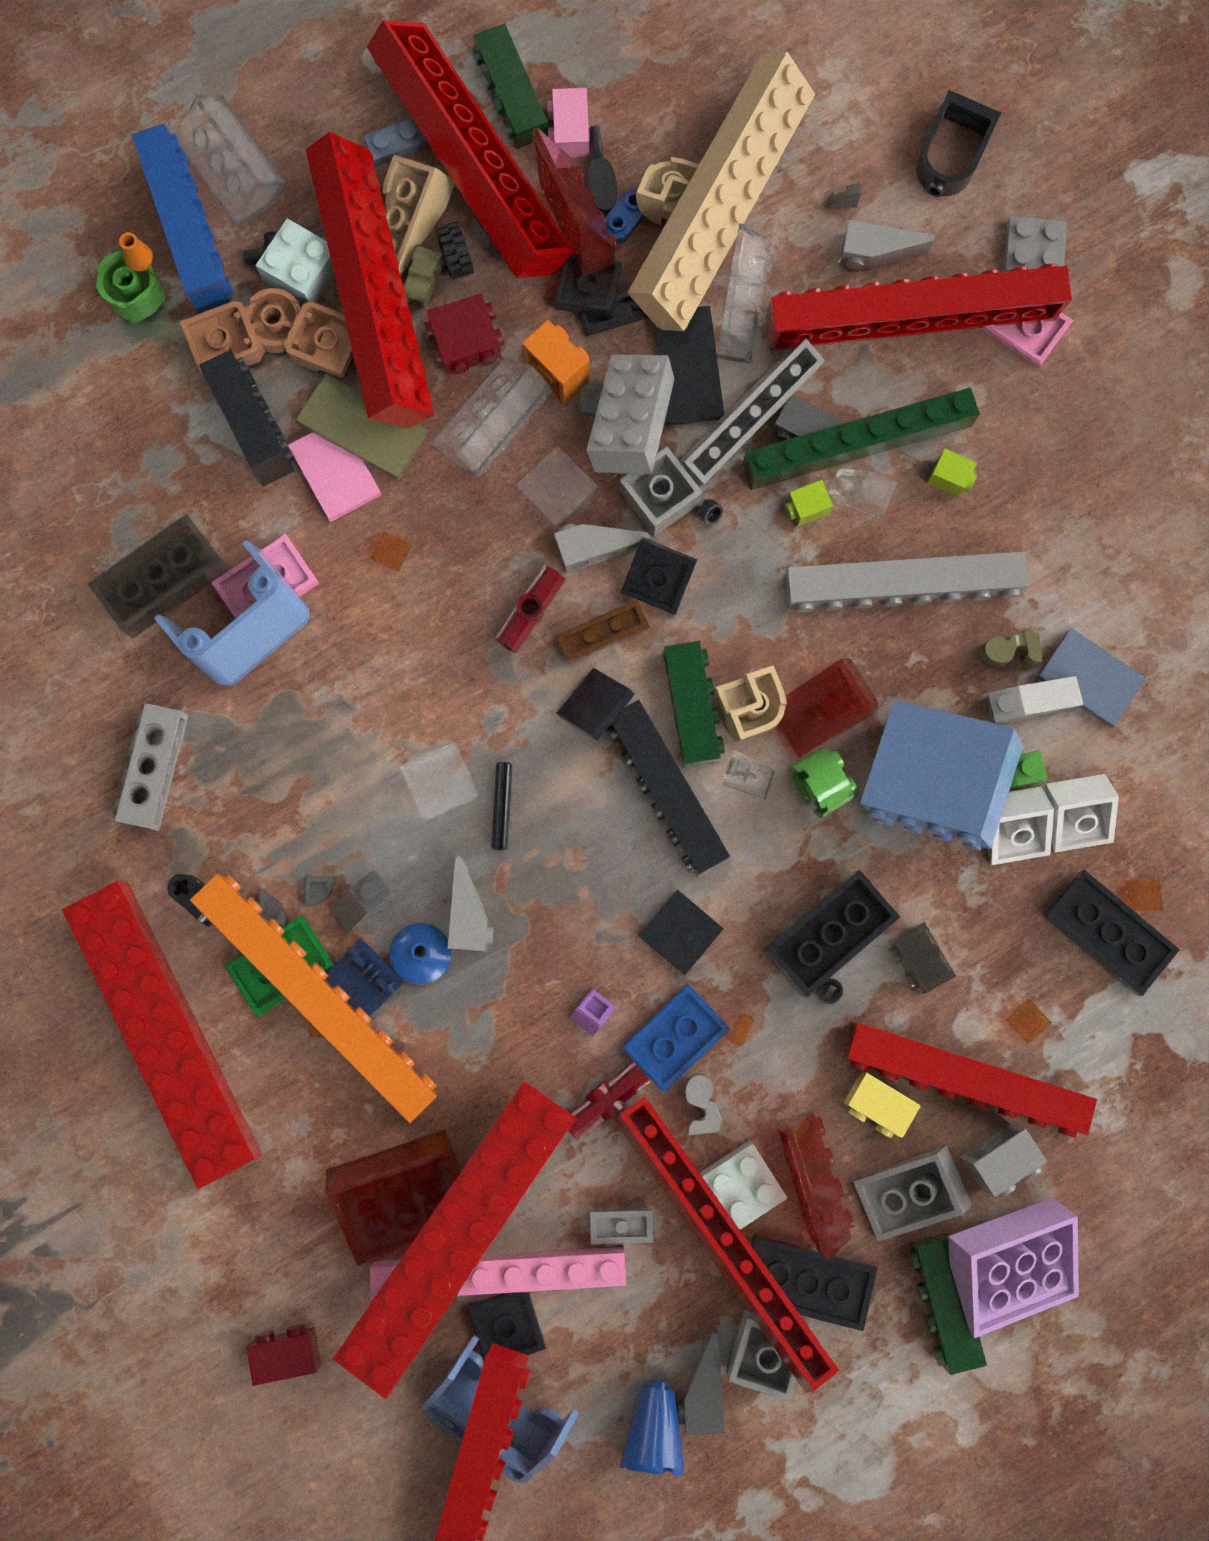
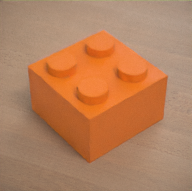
(557, 361)

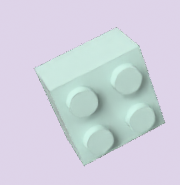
(297, 263)
(744, 1184)

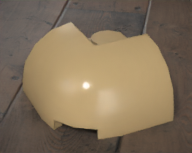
(663, 187)
(752, 703)

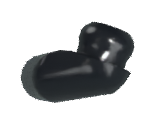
(252, 256)

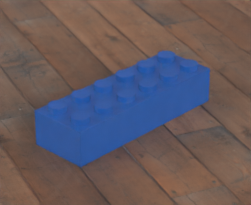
(183, 218)

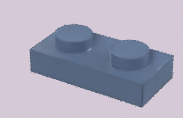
(395, 140)

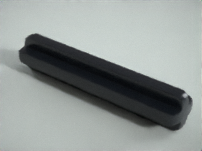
(501, 809)

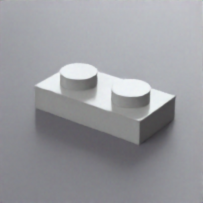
(621, 1226)

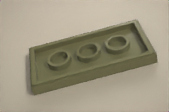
(341, 418)

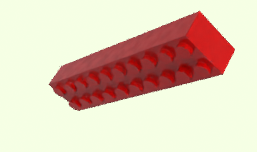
(469, 149)
(369, 282)
(918, 306)
(162, 1033)
(454, 1240)

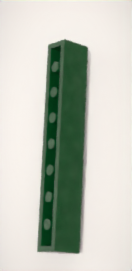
(860, 438)

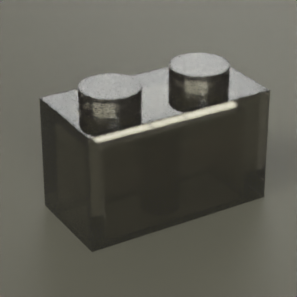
(920, 959)

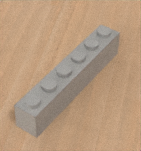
(751, 411)

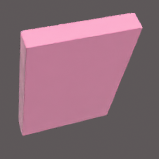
(1031, 340)
(335, 475)
(234, 584)

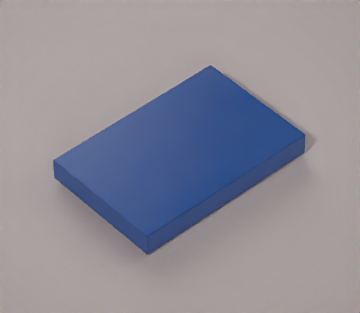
(675, 1038)

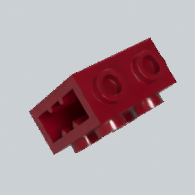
(464, 334)

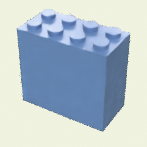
(942, 774)

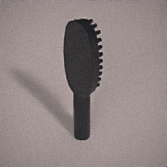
(601, 174)

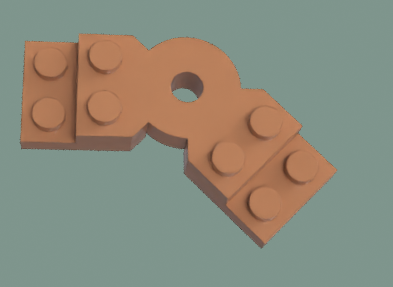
(310, 334)

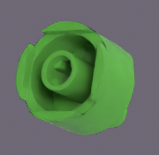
(129, 292)
(823, 781)

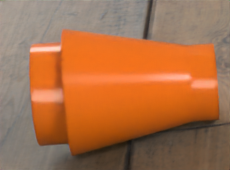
(135, 252)

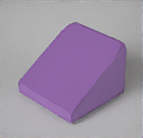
(592, 1012)

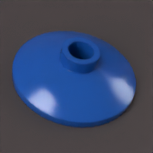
(423, 969)

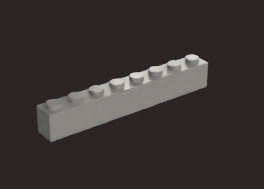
(906, 581)

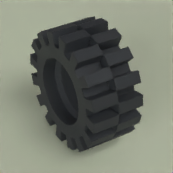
(454, 250)

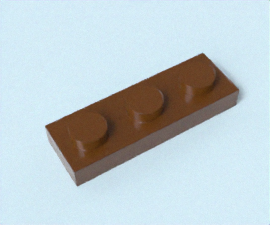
(602, 631)

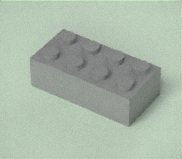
(631, 414)

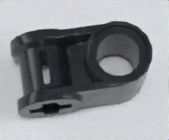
(183, 899)

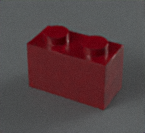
(283, 1355)

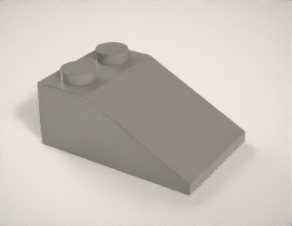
(913, 1194)

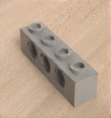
(158, 782)

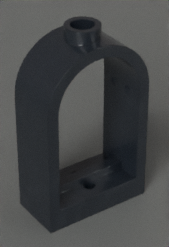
(970, 115)

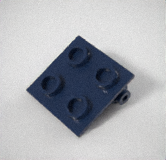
(364, 978)

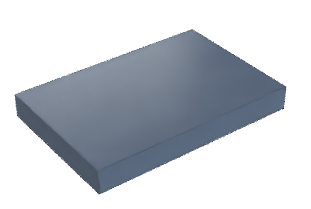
(1103, 679)

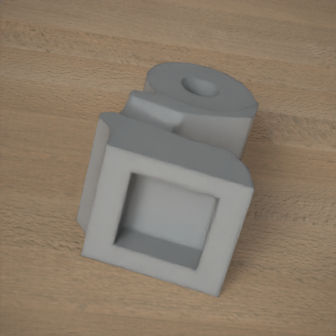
(698, 1092)

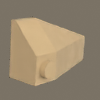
(413, 204)

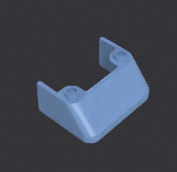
(252, 634)
(535, 1434)

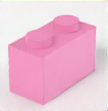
(570, 119)

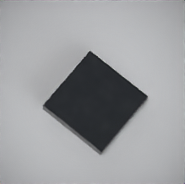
(588, 294)
(659, 576)
(595, 704)
(681, 932)
(508, 1322)

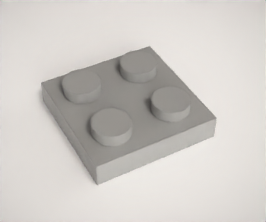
(1034, 242)

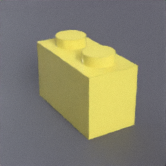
(882, 1105)

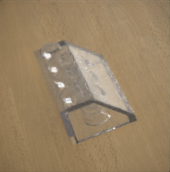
(229, 159)
(744, 296)
(491, 416)

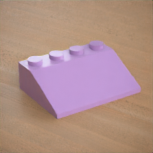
(1016, 1265)

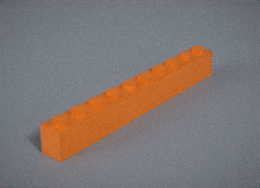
(314, 997)

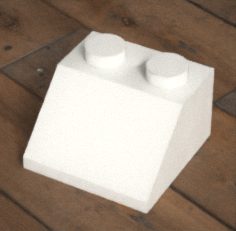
(1082, 812)
(1023, 827)

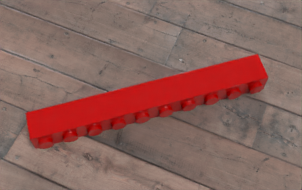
(727, 1246)

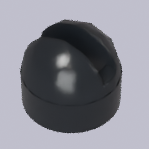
(707, 506)
(837, 994)

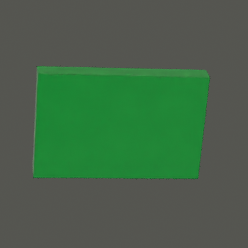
(256, 988)

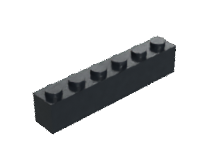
(668, 789)

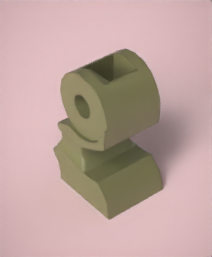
(421, 279)
(1000, 651)

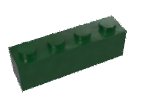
(510, 85)
(692, 704)
(946, 1319)

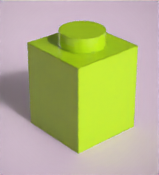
(953, 473)
(808, 503)

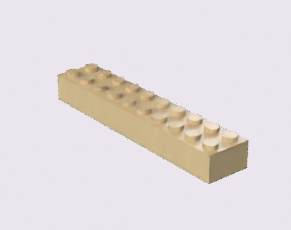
(722, 192)

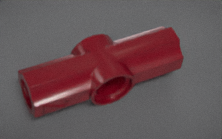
(540, 593)
(607, 1099)

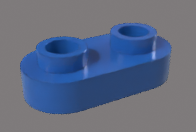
(626, 214)

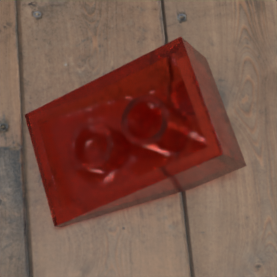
(827, 707)

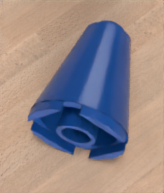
(654, 1433)

